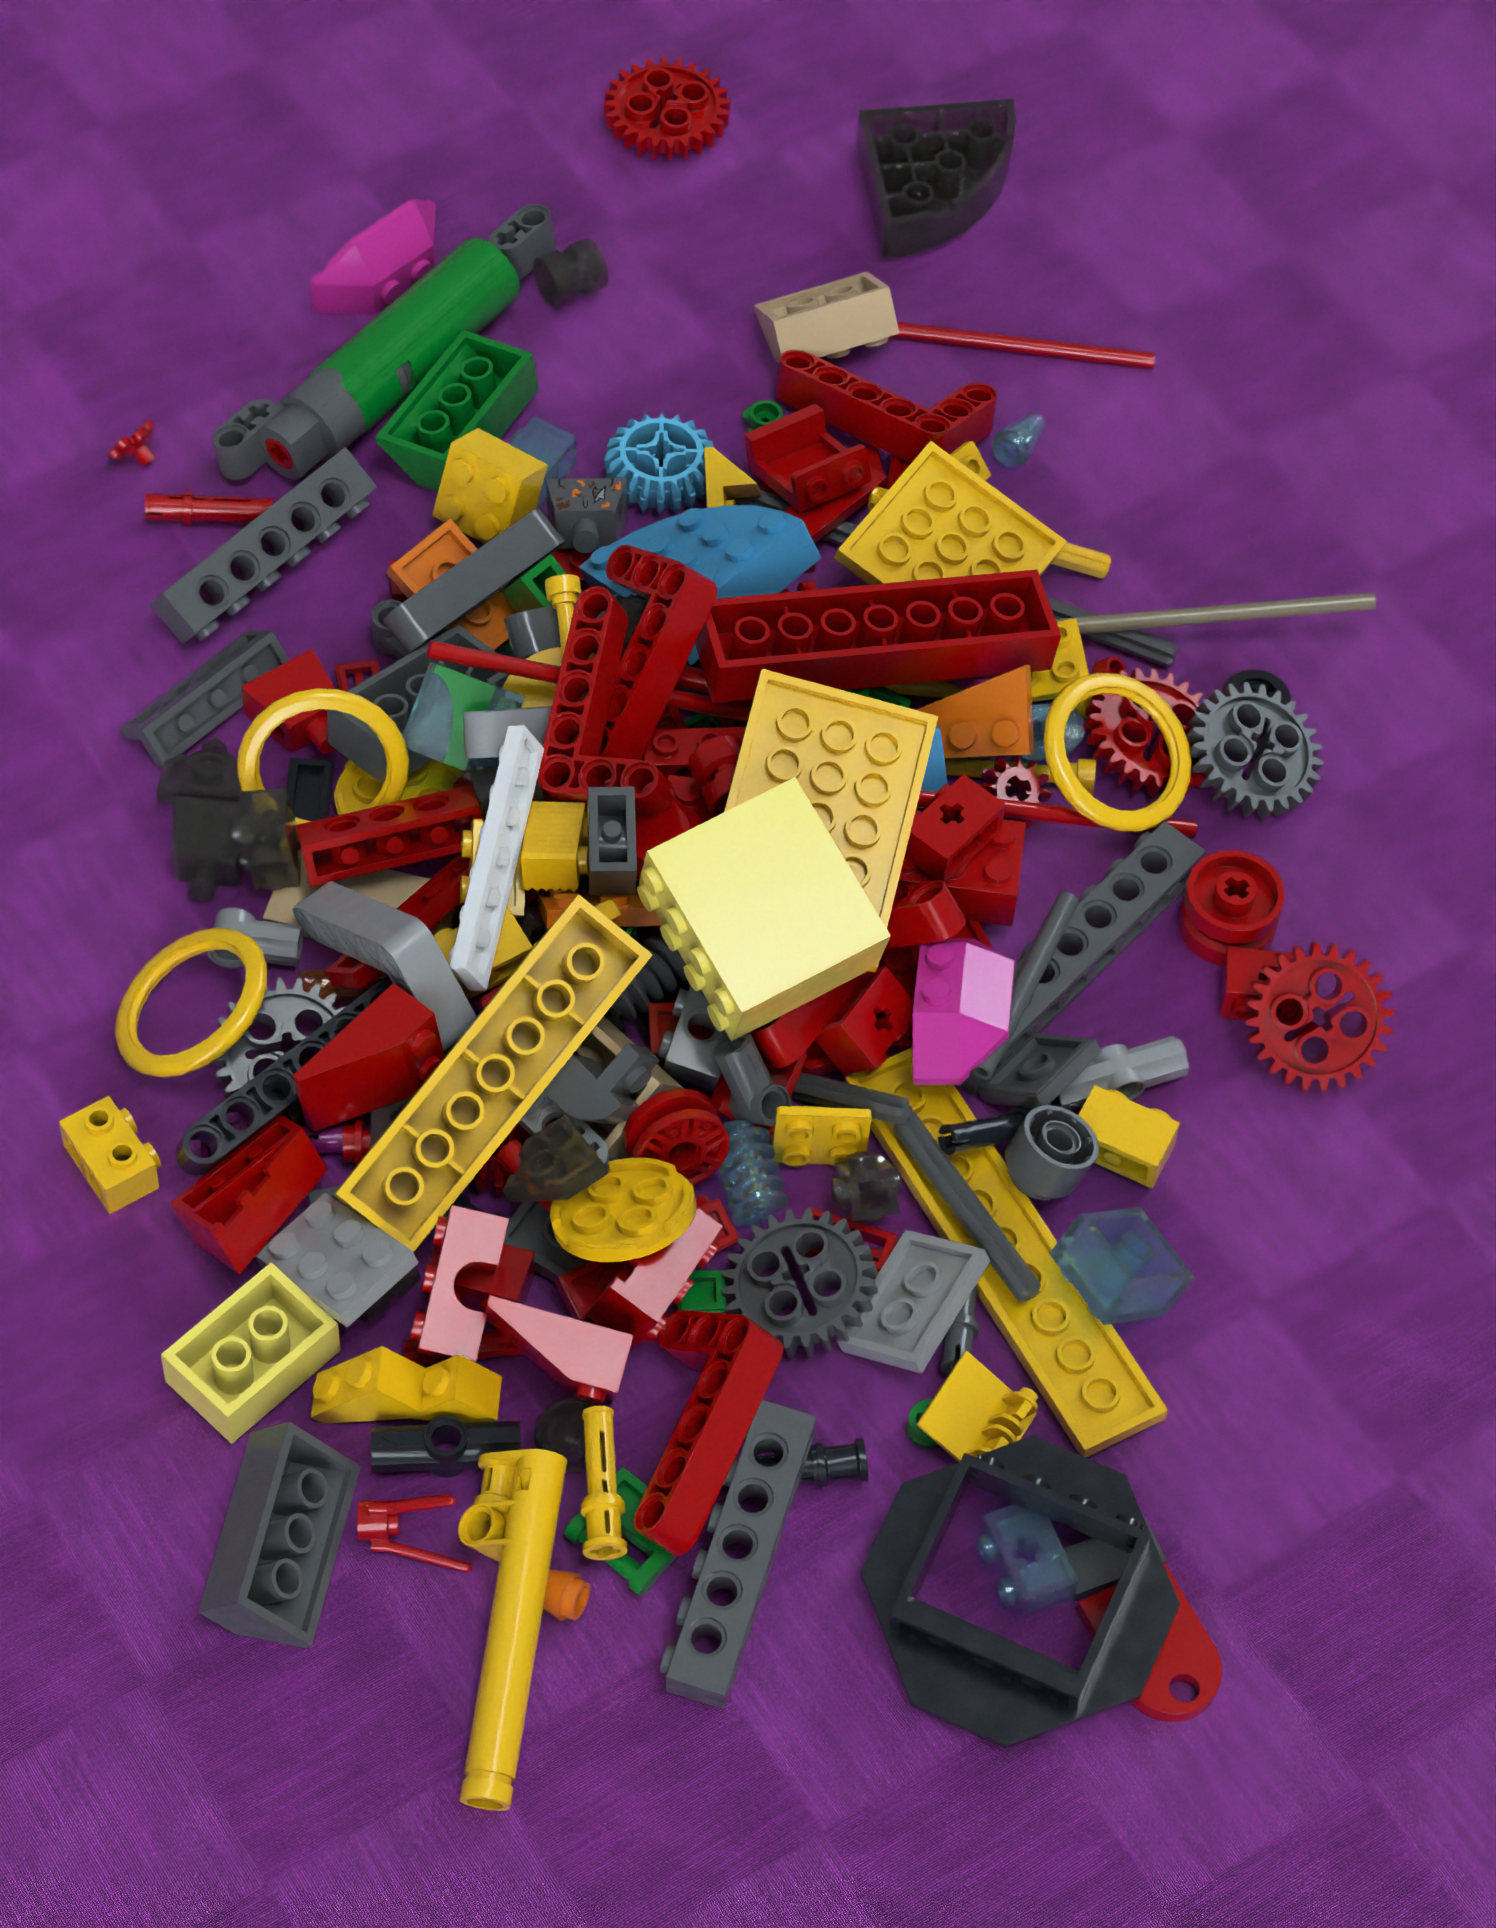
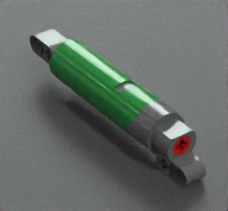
(386, 355)

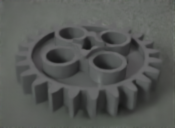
(1287, 765)
(281, 1012)
(841, 1265)

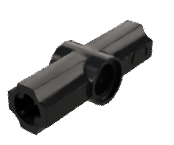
(414, 1445)

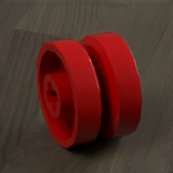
(1231, 903)

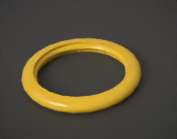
(326, 699)
(1068, 783)
(225, 1036)

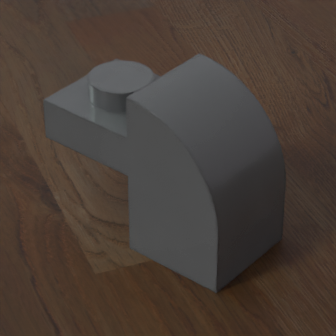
(599, 1094)

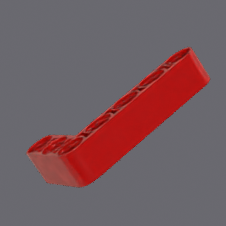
(882, 415)
(659, 646)
(590, 715)
(918, 916)
(735, 1369)

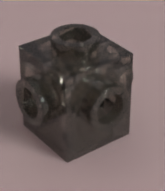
(873, 1199)

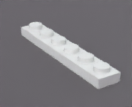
(496, 858)

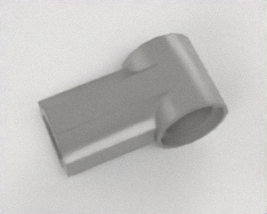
(278, 941)

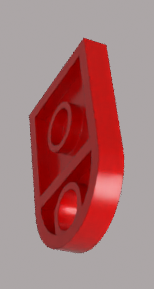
(1184, 1657)

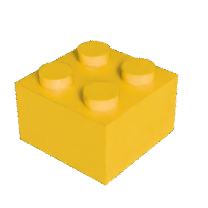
(487, 485)

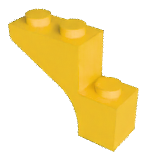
(393, 1387)

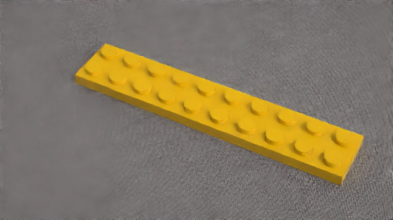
(1065, 1350)

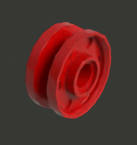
(679, 1130)

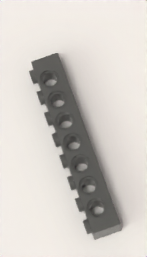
(1120, 923)

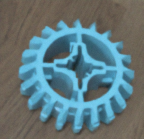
(636, 456)

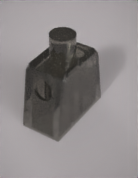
(205, 845)

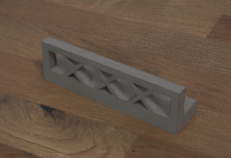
(204, 696)

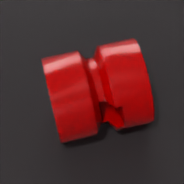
(714, 768)

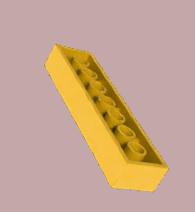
(493, 1074)

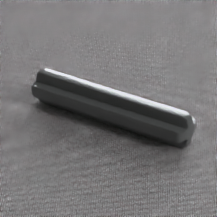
(844, 1095)

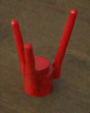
(382, 1519)

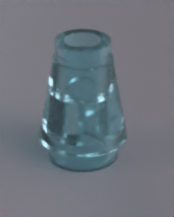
(1018, 440)

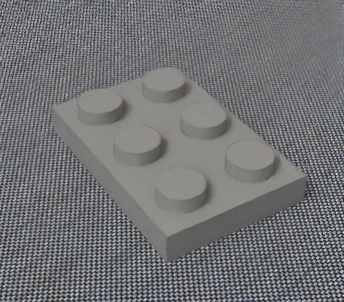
(338, 1258)
(916, 1300)

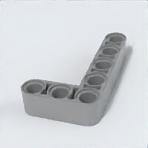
(391, 944)

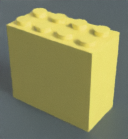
(762, 909)

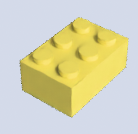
(251, 1352)

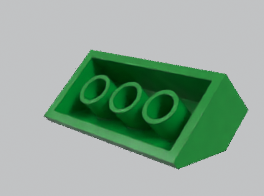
(467, 388)

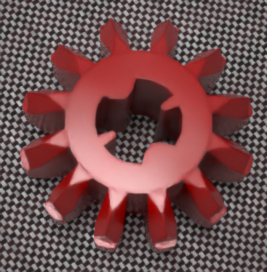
(1015, 776)

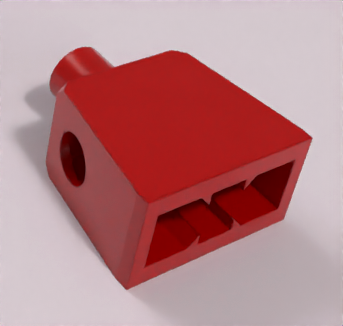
(295, 675)

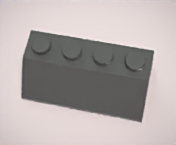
(280, 1537)

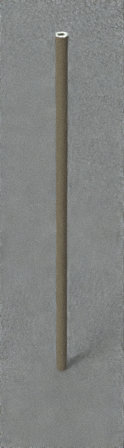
(1225, 613)

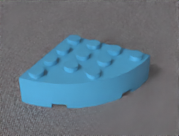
(736, 546)

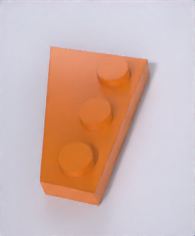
(988, 717)

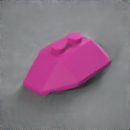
(379, 262)
(959, 1009)

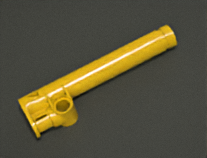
(517, 1527)

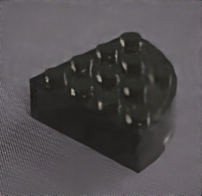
(933, 169)

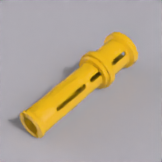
(602, 1504)

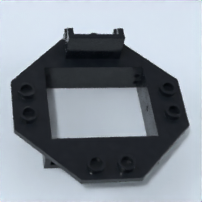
(982, 1677)

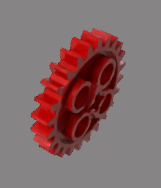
(645, 114)
(1124, 729)
(1340, 1051)

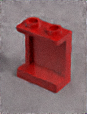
(804, 460)

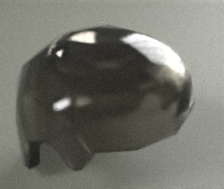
(561, 1430)

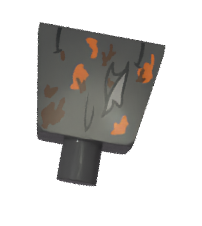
(587, 511)

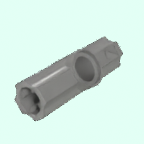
(1127, 1070)

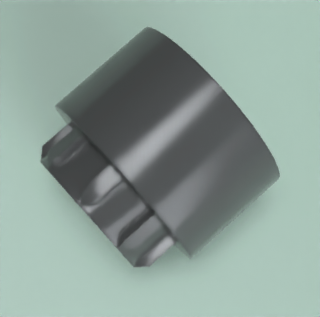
(1050, 1152)

